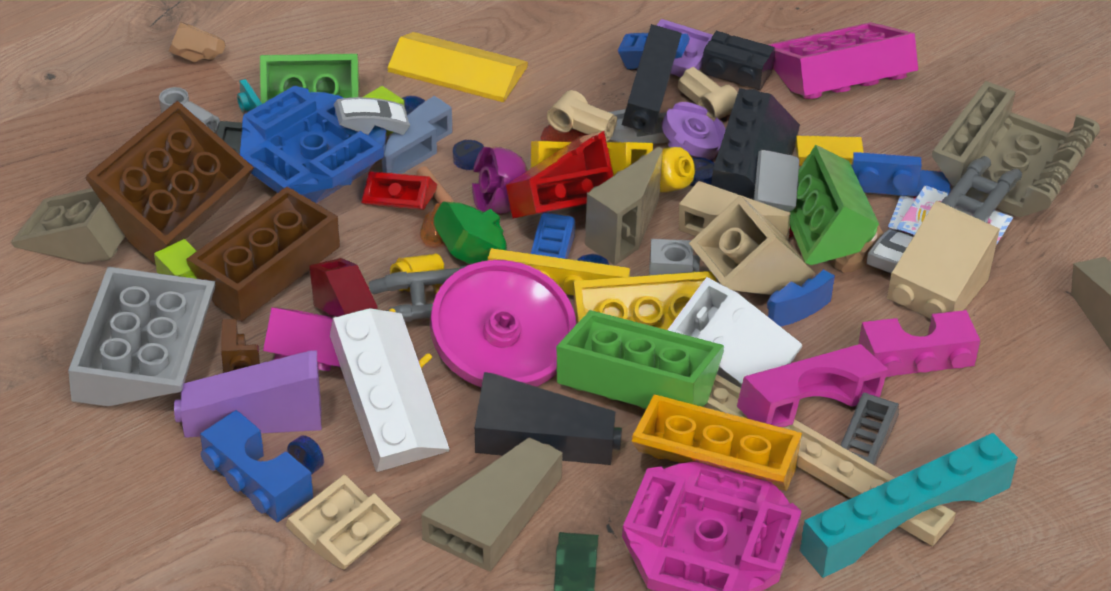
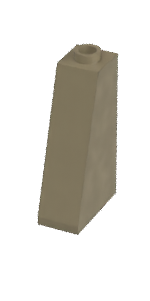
(1093, 293)
(494, 505)

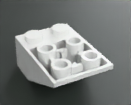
(748, 336)

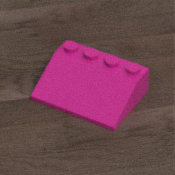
(845, 58)

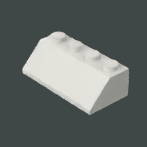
(387, 388)

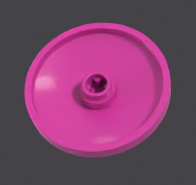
(500, 322)

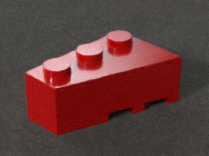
(562, 178)

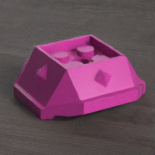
(709, 529)

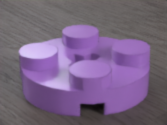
(692, 130)

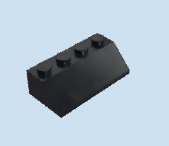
(754, 125)

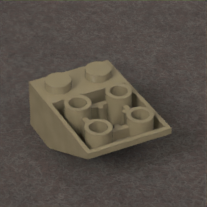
(623, 208)

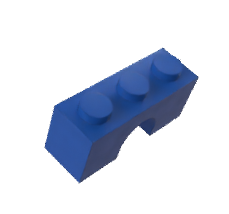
(271, 485)

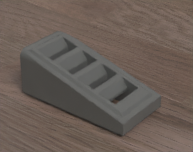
(878, 408)

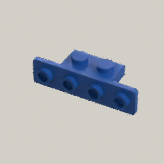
(895, 174)

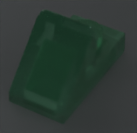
(576, 562)

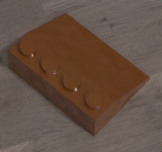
(168, 180)

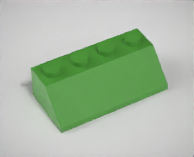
(830, 209)
(636, 361)

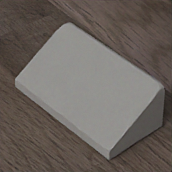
(777, 180)

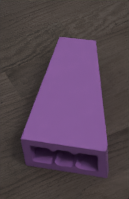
(271, 395)

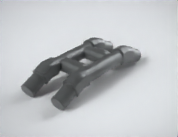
(973, 179)
(416, 282)

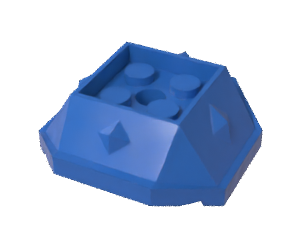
(302, 146)

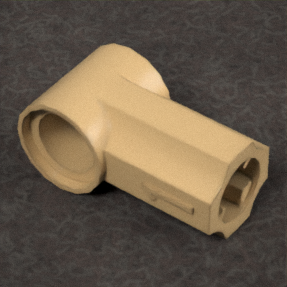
(706, 93)
(576, 113)

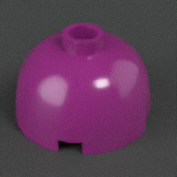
(496, 169)

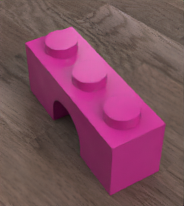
(949, 344)

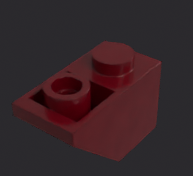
(340, 288)

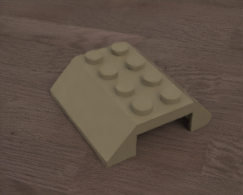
(1013, 141)

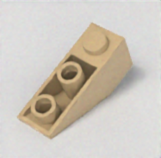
(707, 202)

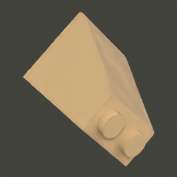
(749, 251)
(944, 262)

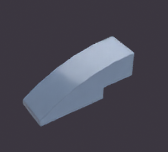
(427, 126)

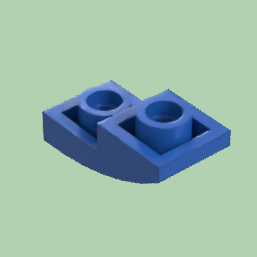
(799, 302)

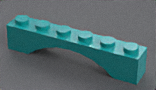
(852, 527)

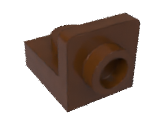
(234, 349)

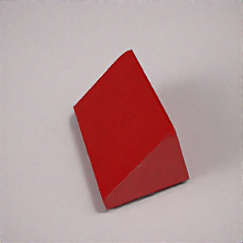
(398, 190)

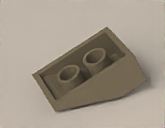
(71, 228)

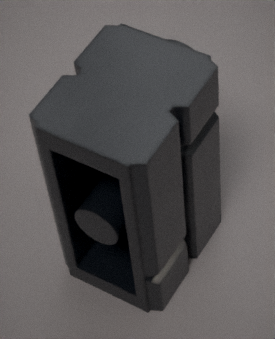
(738, 60)

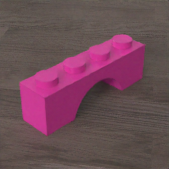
(840, 375)

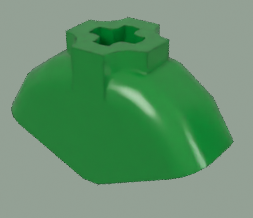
(469, 231)

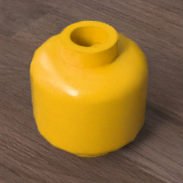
(676, 169)

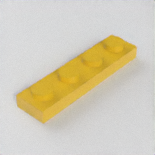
(562, 270)

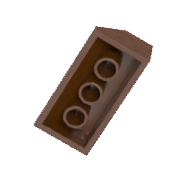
(266, 252)

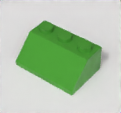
(317, 72)

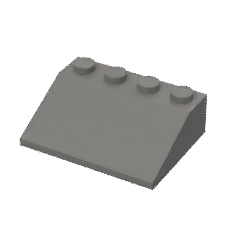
(138, 337)

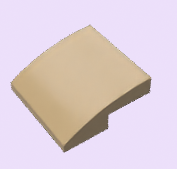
(342, 522)

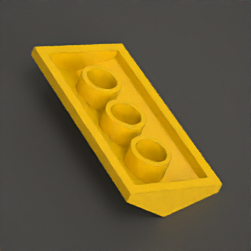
(456, 66)
(641, 299)

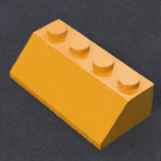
(718, 439)

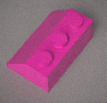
(298, 332)

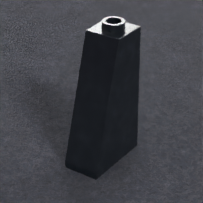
(651, 79)
(518, 411)

